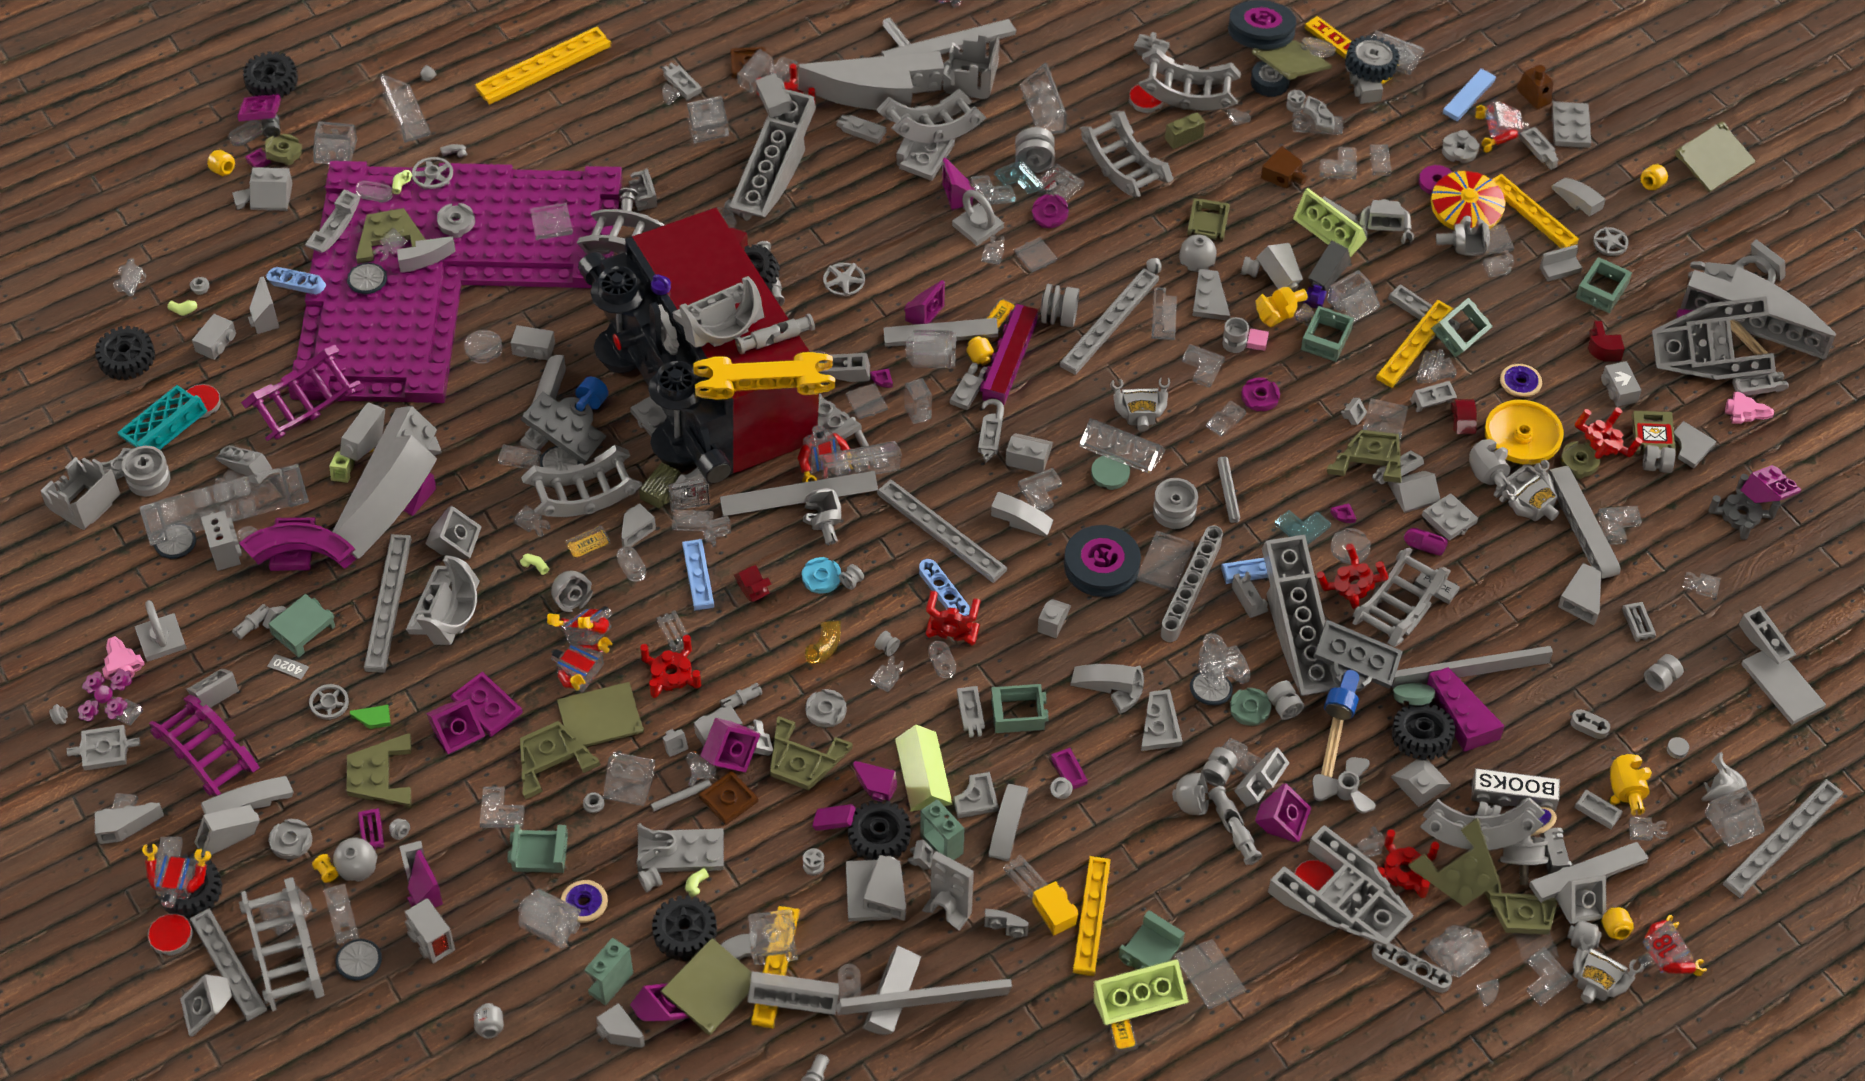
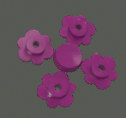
(103, 694)

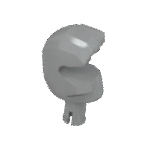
(1465, 239)
(1490, 465)
(828, 514)

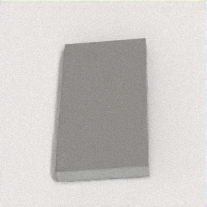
(1784, 687)

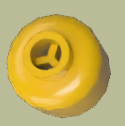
(221, 162)
(1654, 177)
(980, 350)
(1617, 923)

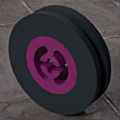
(1262, 24)
(1095, 574)

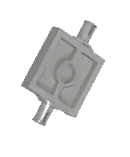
(103, 747)

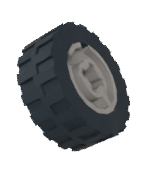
(1268, 81)

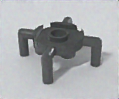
(1742, 502)

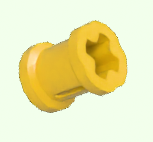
(325, 868)

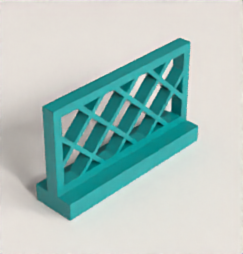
(168, 427)

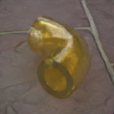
(826, 644)

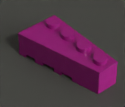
(1472, 719)

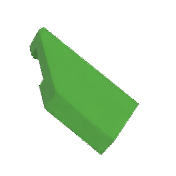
(373, 717)

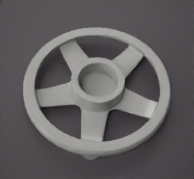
(432, 172)
(844, 279)

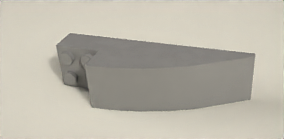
(874, 79)
(774, 158)
(1788, 319)
(388, 480)
(1297, 612)

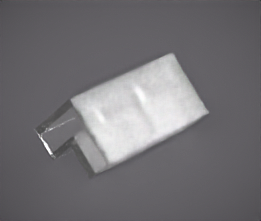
(1163, 315)

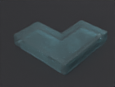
(1019, 173)
(1311, 527)

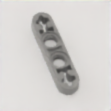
(1410, 969)

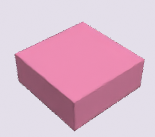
(1257, 339)

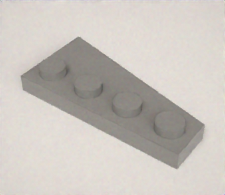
(835, 420)

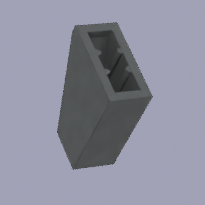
(1330, 266)

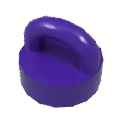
(660, 284)

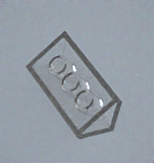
(1044, 100)
(404, 109)
(1121, 446)
(877, 458)

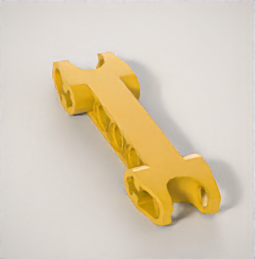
(729, 377)

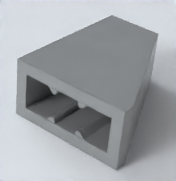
(1281, 265)
(363, 432)
(1583, 594)
(226, 828)
(886, 889)

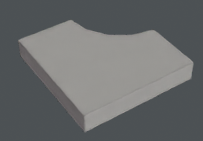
(1693, 444)
(977, 798)

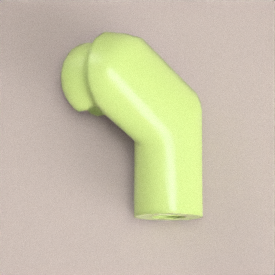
(400, 180)
(183, 308)
(536, 561)
(694, 880)

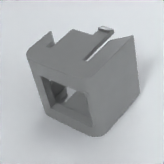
(975, 60)
(90, 506)

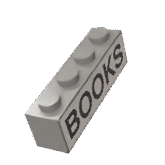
(1514, 788)

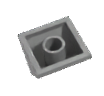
(1416, 491)
(214, 688)
(1583, 899)

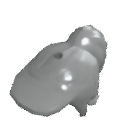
(1724, 782)

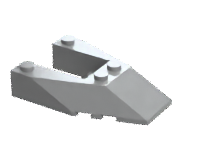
(1703, 342)
(1352, 900)

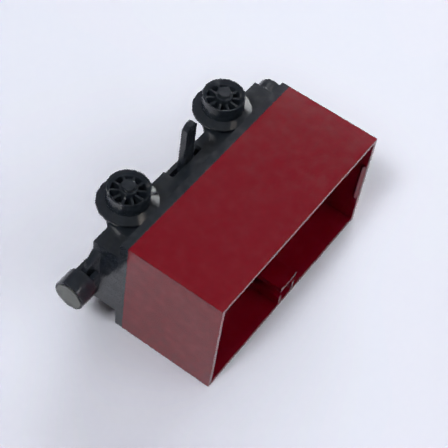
(699, 260)

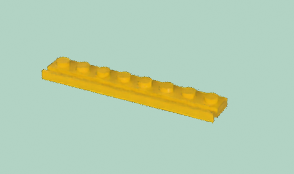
(543, 65)

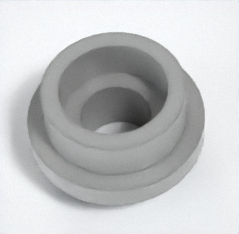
(199, 285)
(58, 714)
(593, 798)
(399, 828)

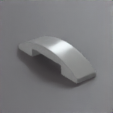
(336, 223)
(1008, 822)

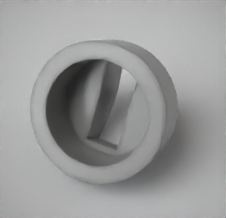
(427, 73)
(1154, 265)

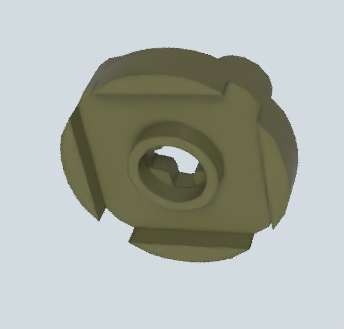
(275, 151)
(1580, 468)

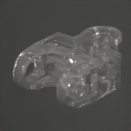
(1219, 661)

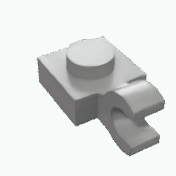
(764, 743)

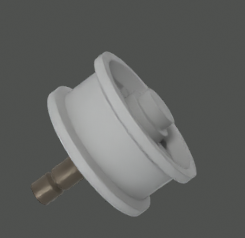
(1525, 853)

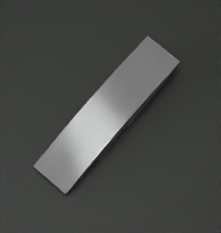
(255, 794)

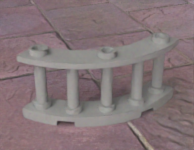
(1189, 75)
(919, 122)
(1156, 168)
(611, 243)
(577, 474)
(1414, 614)
(1498, 830)
(300, 941)

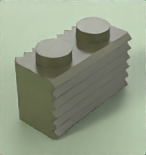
(1185, 130)
(655, 488)

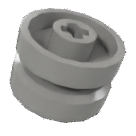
(1035, 149)
(146, 470)
(1175, 503)

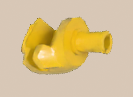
(1279, 306)
(1630, 782)

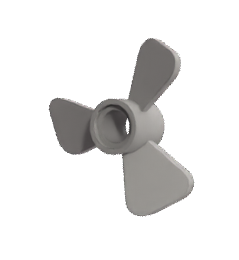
(1326, 786)

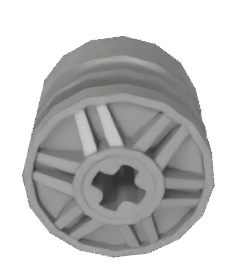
(1059, 305)

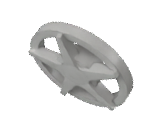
(1610, 241)
(329, 701)

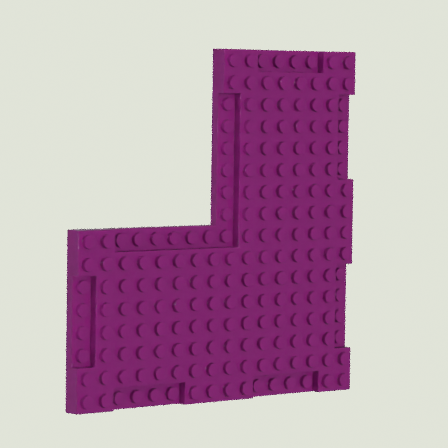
(405, 332)

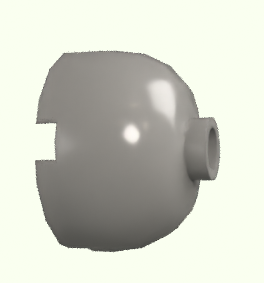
(1198, 253)
(571, 590)
(1191, 794)
(355, 859)

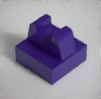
(1315, 296)

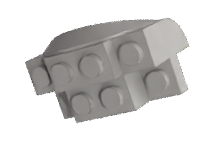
(716, 316)
(442, 611)

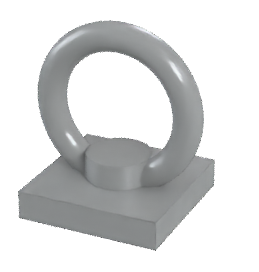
(978, 221)
(1766, 261)
(159, 635)

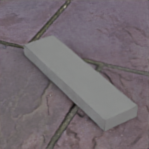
(1414, 304)

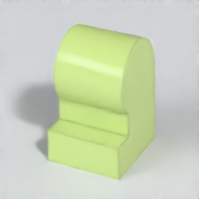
(341, 468)

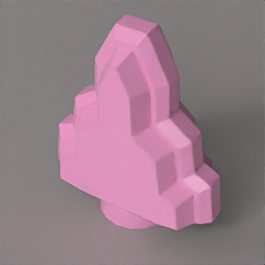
(1746, 409)
(120, 658)

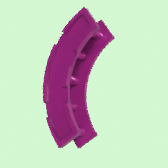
(257, 398)
(297, 536)
(215, 726)

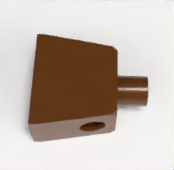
(1536, 87)
(1283, 169)

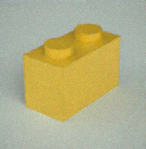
(1055, 908)

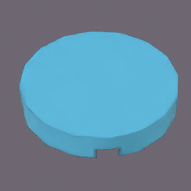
(821, 575)

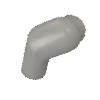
(454, 148)

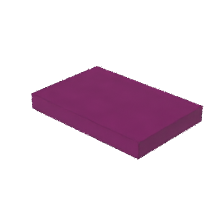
(259, 107)
(292, 559)
(489, 702)

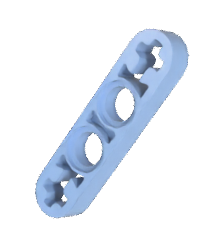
(297, 277)
(947, 588)

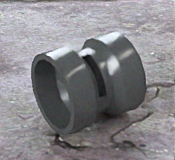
(271, 127)

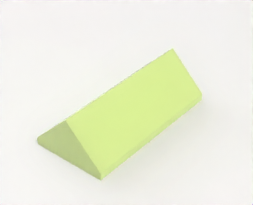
(1328, 222)
(922, 768)
(1140, 992)

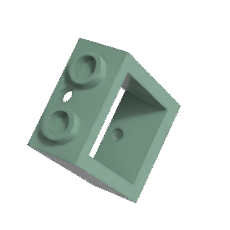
(1605, 300)
(1445, 330)
(1323, 347)
(1018, 693)
(941, 833)

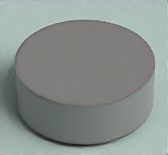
(1677, 748)
(1061, 788)

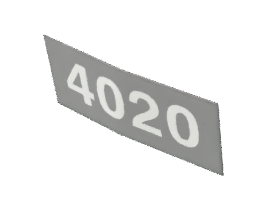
(288, 666)

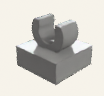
(1354, 411)
(533, 440)
(675, 742)
(922, 855)

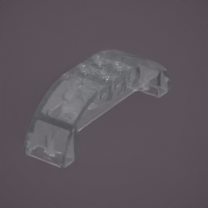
(238, 497)

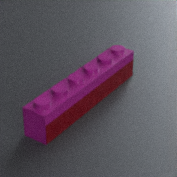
(1009, 354)

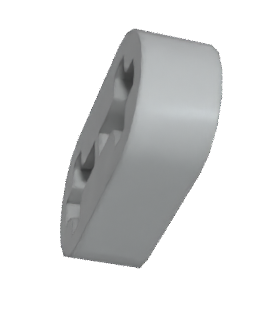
(1590, 724)

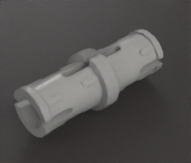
(251, 622)
(742, 696)

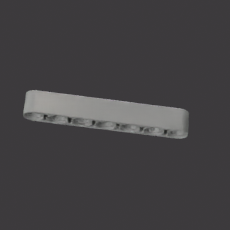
(1584, 522)
(1195, 573)

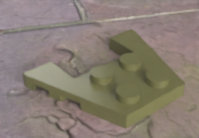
(379, 224)
(1371, 448)
(548, 748)
(799, 763)
(370, 772)
(1468, 874)
(1522, 911)

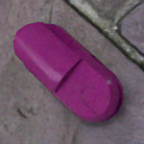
(1425, 541)

